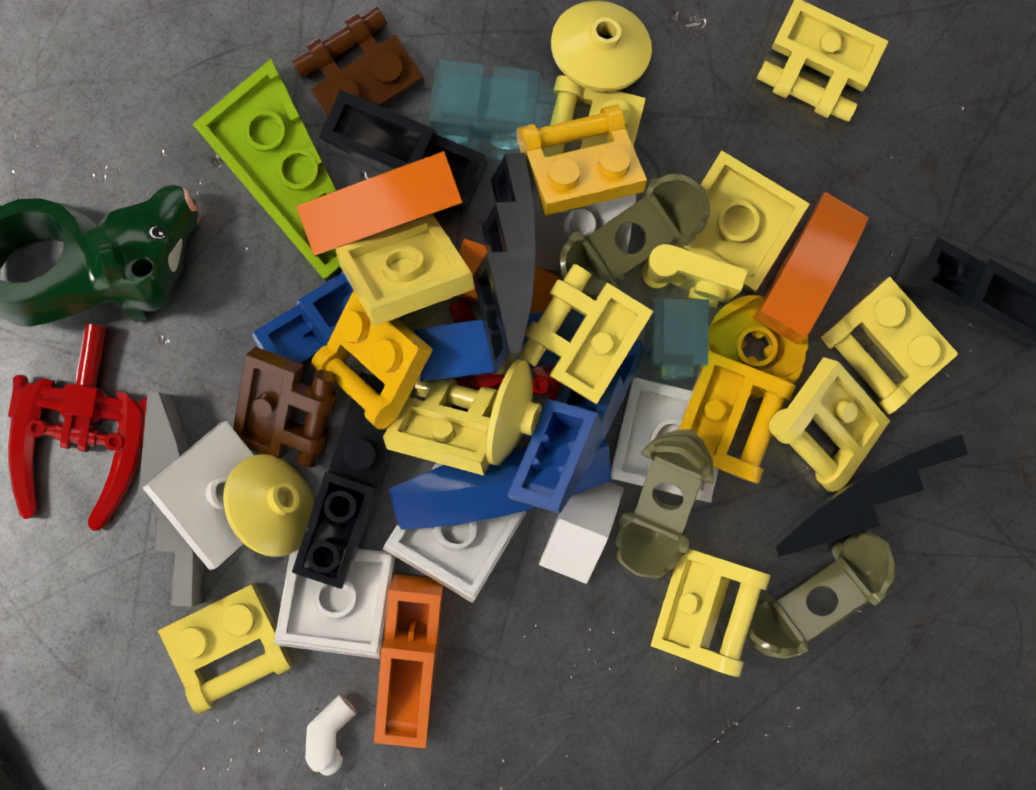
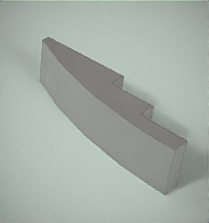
(162, 445)

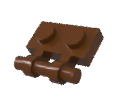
(377, 76)
(267, 405)

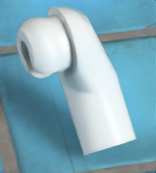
(321, 736)

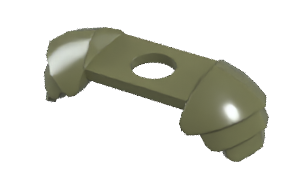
(670, 211)
(654, 533)
(858, 576)

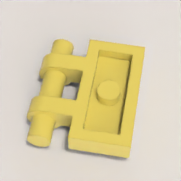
(828, 46)
(598, 344)
(440, 432)

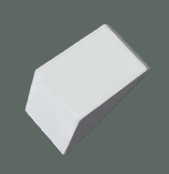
(582, 531)

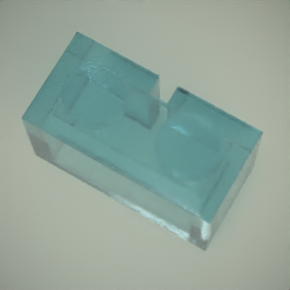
(482, 106)
(676, 338)

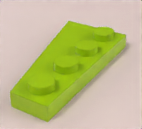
(271, 154)

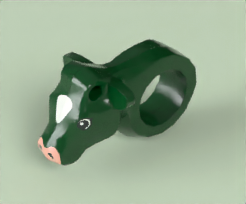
(122, 259)

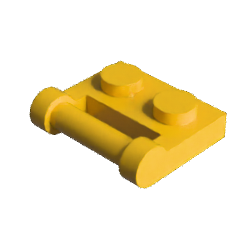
(584, 174)
(385, 349)
(718, 407)

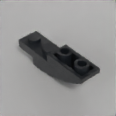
(345, 498)

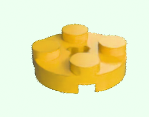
(727, 339)

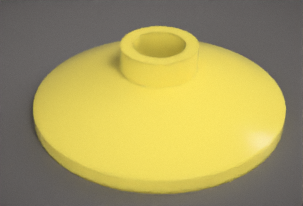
(598, 61)
(512, 413)
(254, 506)

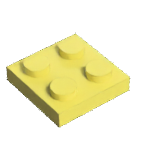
(746, 219)
(404, 269)

